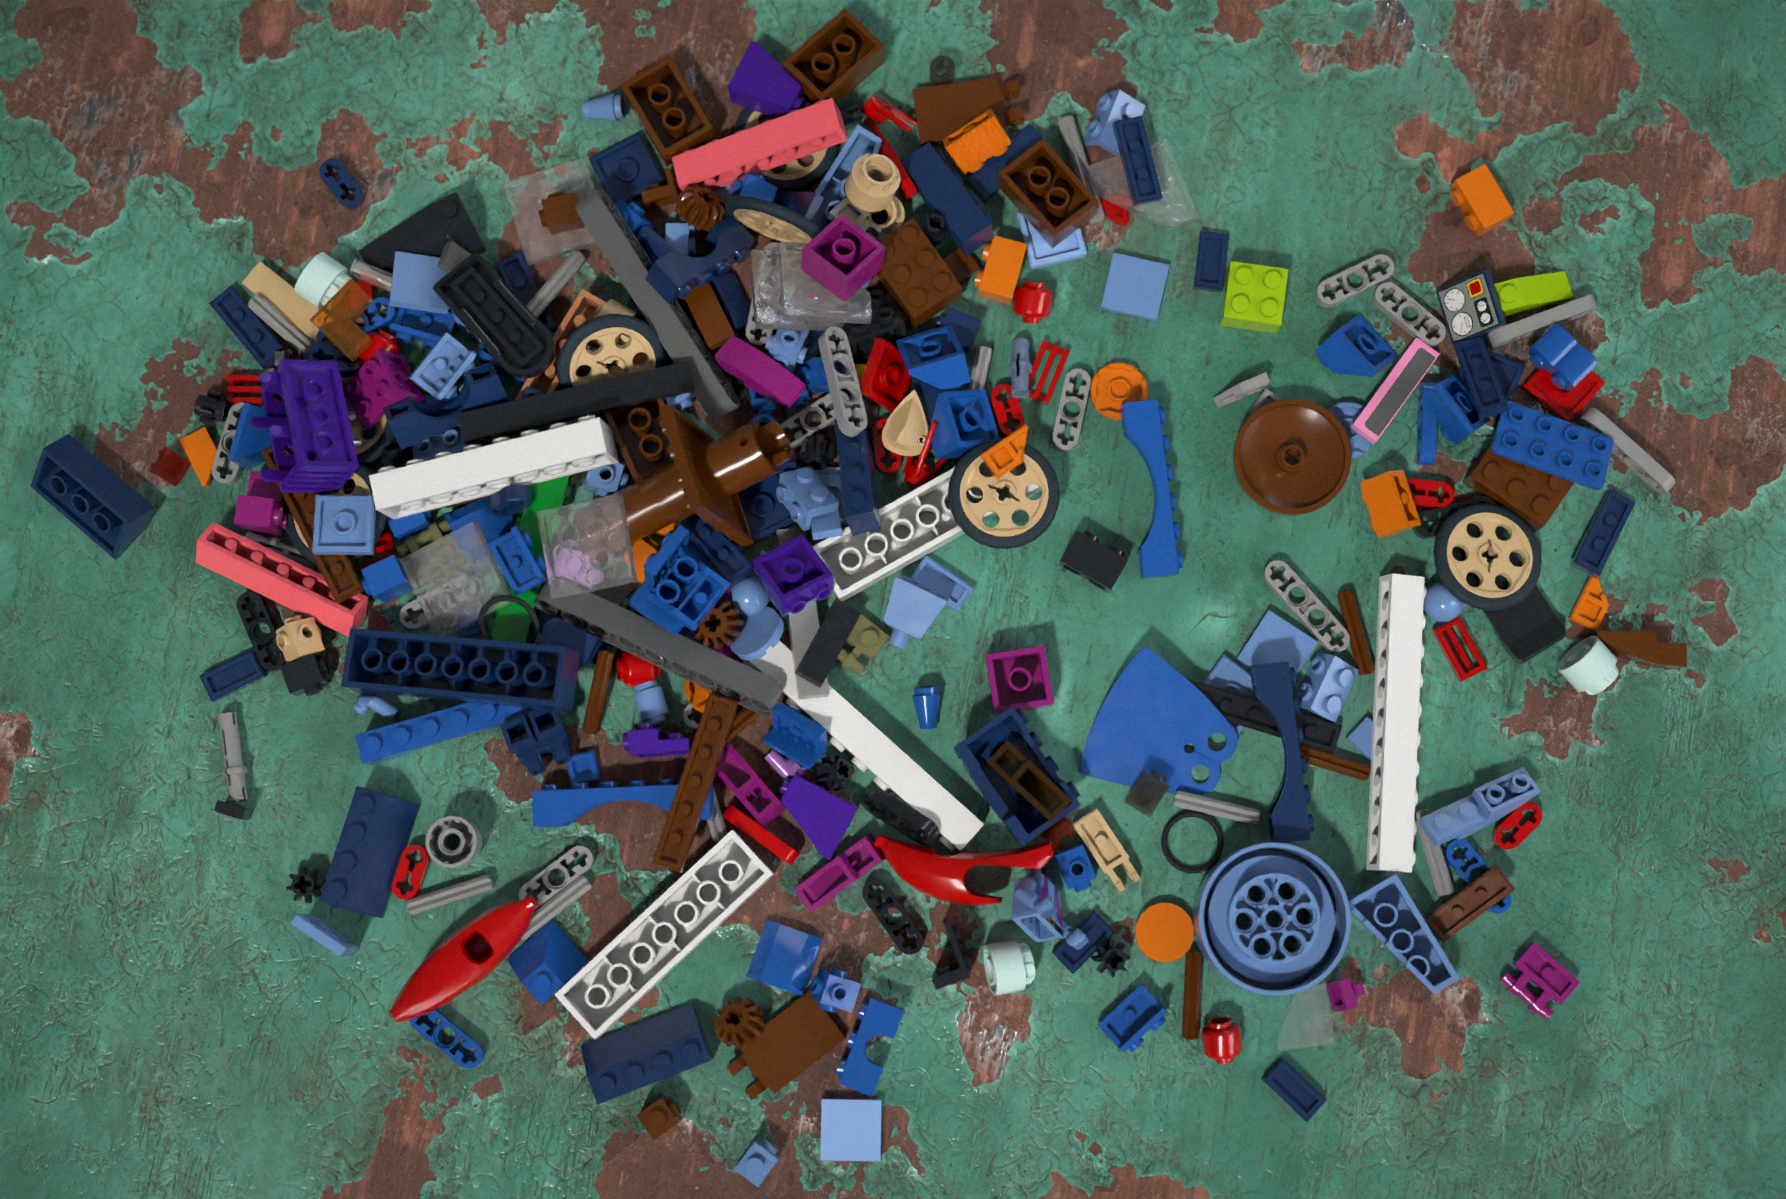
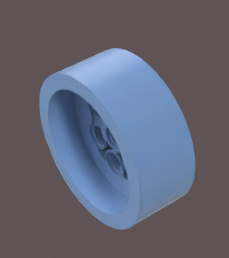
(1231, 951)

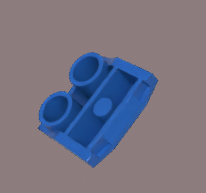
(491, 526)
(694, 590)
(784, 957)

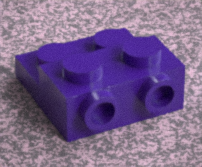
(794, 575)
(649, 742)

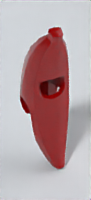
(946, 874)
(464, 958)

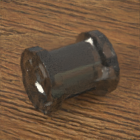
(937, 65)

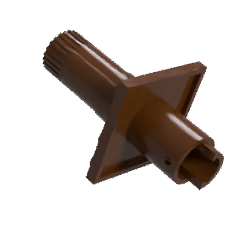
(704, 477)

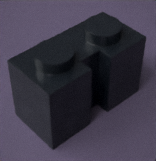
(1093, 560)

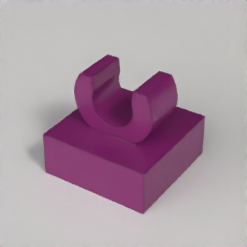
(1344, 994)

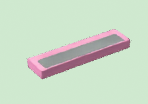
(1395, 390)

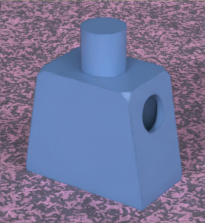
(912, 609)

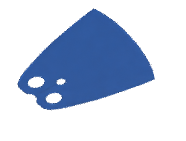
(1148, 724)

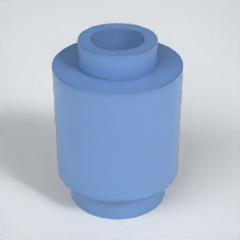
(650, 702)

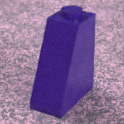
(765, 85)
(818, 813)

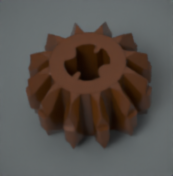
(700, 207)
(721, 634)
(733, 1013)

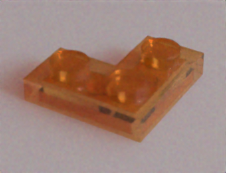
(338, 318)

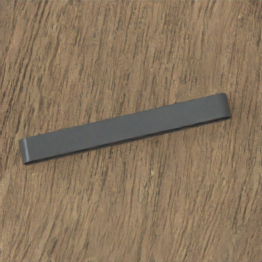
(668, 320)
(667, 651)

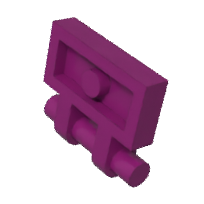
(1544, 973)

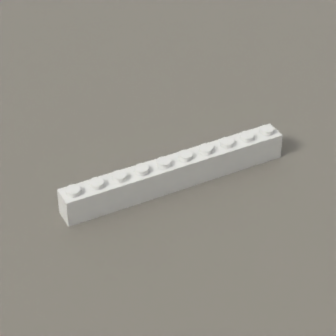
(1396, 723)
(874, 752)

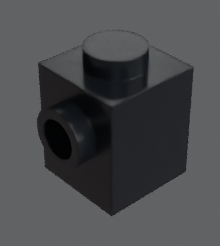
(306, 675)

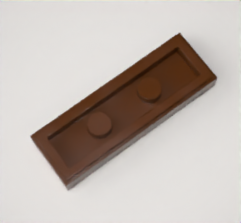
(1469, 903)

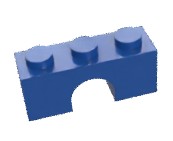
(858, 1070)

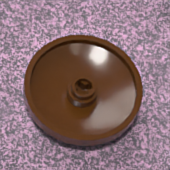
(1292, 457)

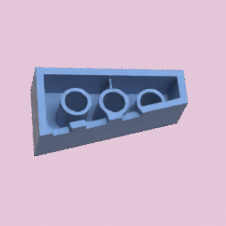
(833, 185)
(1399, 925)

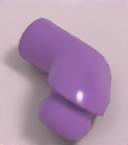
(784, 766)

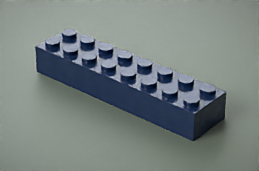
(461, 669)

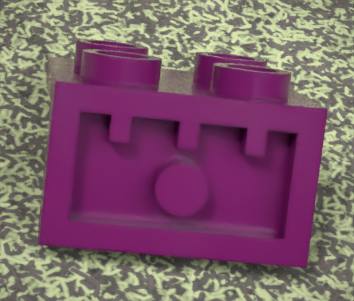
(379, 384)

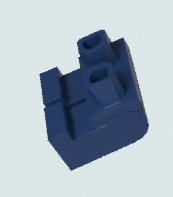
(560, 633)
(538, 739)

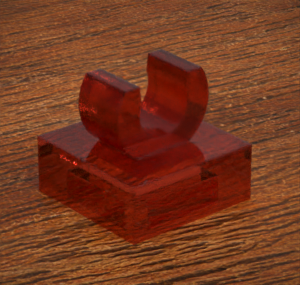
(170, 466)
(1058, 831)

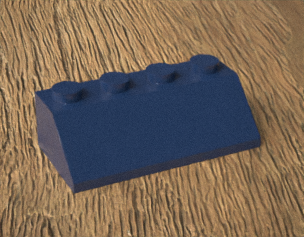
(91, 495)
(369, 852)
(645, 1053)

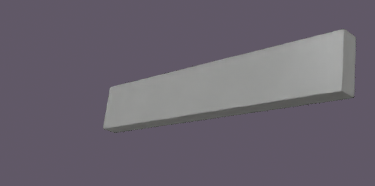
(802, 629)

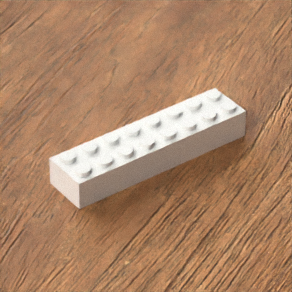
(493, 467)
(908, 532)
(664, 934)

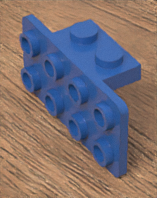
(1552, 445)
(656, 567)

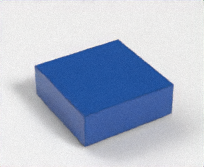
(583, 768)

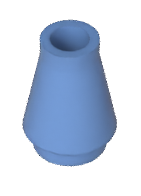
(607, 107)

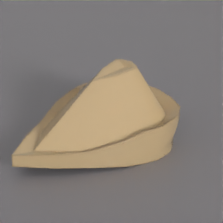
(906, 427)

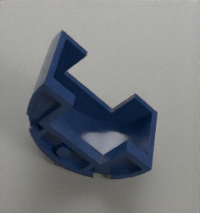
(1007, 803)

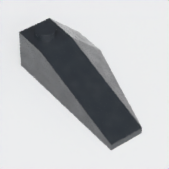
(426, 234)

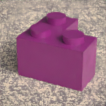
(262, 508)

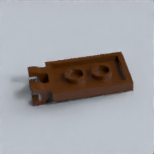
(950, 106)
(788, 1046)

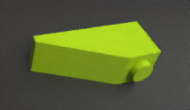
(1533, 292)

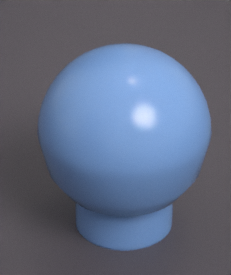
(749, 596)
(1441, 604)

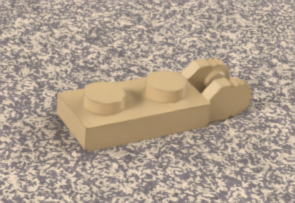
(1104, 847)

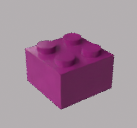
(842, 258)
(1019, 680)

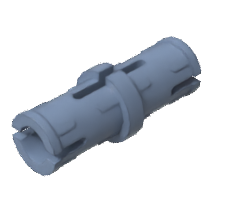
(1020, 368)

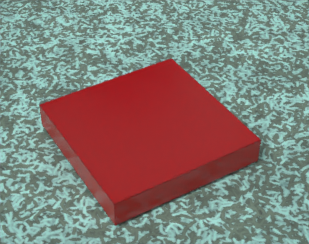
(885, 376)
(1560, 402)

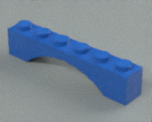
(1143, 430)
(433, 728)
(564, 807)

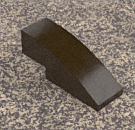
(1029, 781)

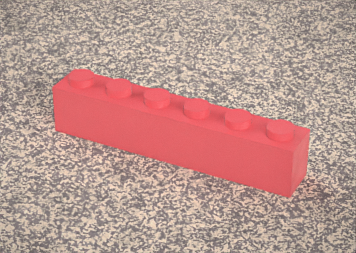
(762, 146)
(277, 578)

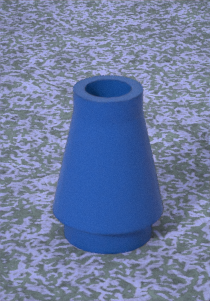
(927, 705)

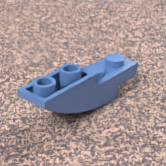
(1481, 808)

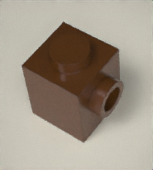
(560, 213)
(660, 1117)

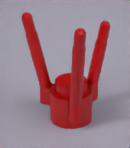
(880, 111)
(918, 472)

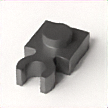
(855, 215)

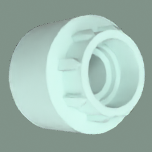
(321, 280)
(1589, 666)
(1008, 966)

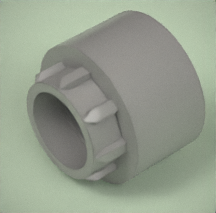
(437, 842)

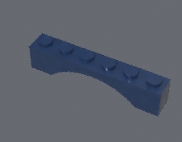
(1288, 812)

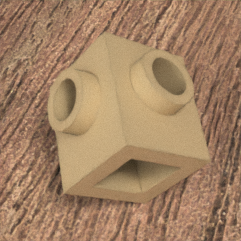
(299, 638)

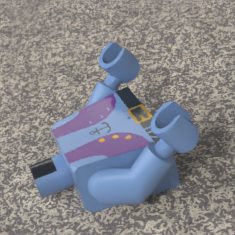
(1039, 911)

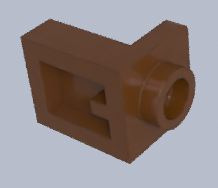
(660, 195)

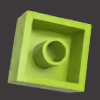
(1253, 297)

